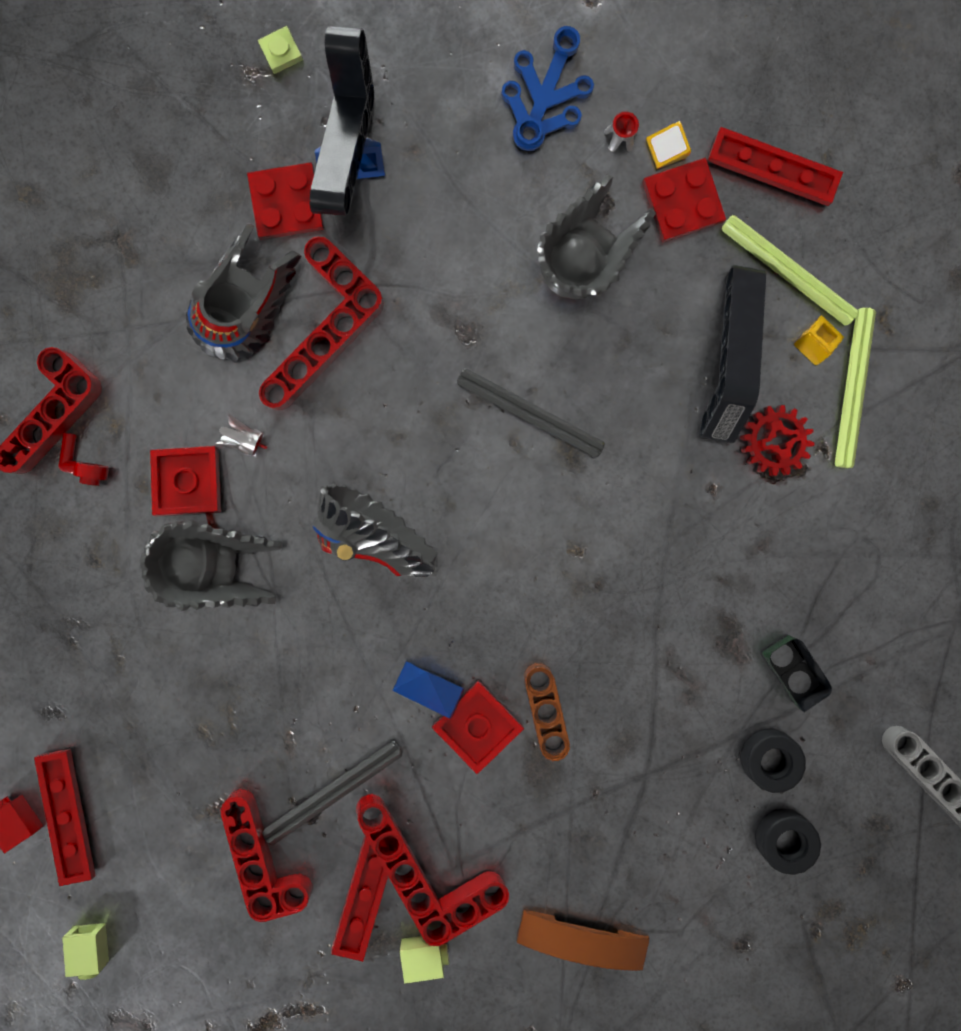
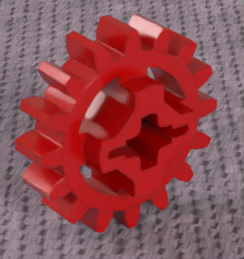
(774, 428)

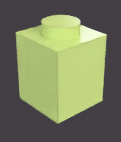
(85, 950)
(422, 960)

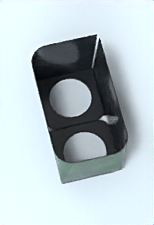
(820, 686)

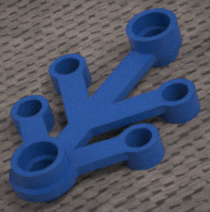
(545, 95)

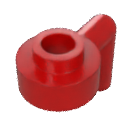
(88, 472)

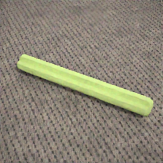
(789, 270)
(855, 388)

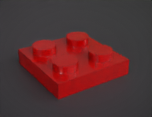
(684, 200)
(283, 201)
(185, 481)
(478, 727)

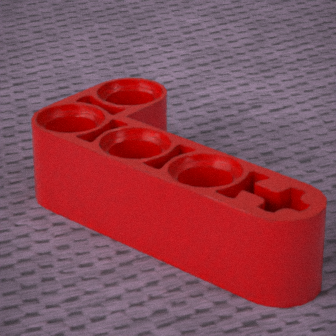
(44, 413)
(259, 854)

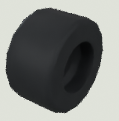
(788, 775)
(801, 857)

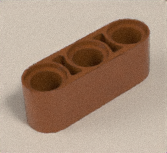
(547, 727)

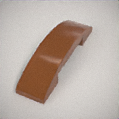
(582, 943)

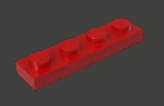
(775, 166)
(64, 817)
(361, 903)

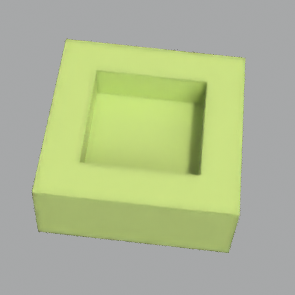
(280, 50)

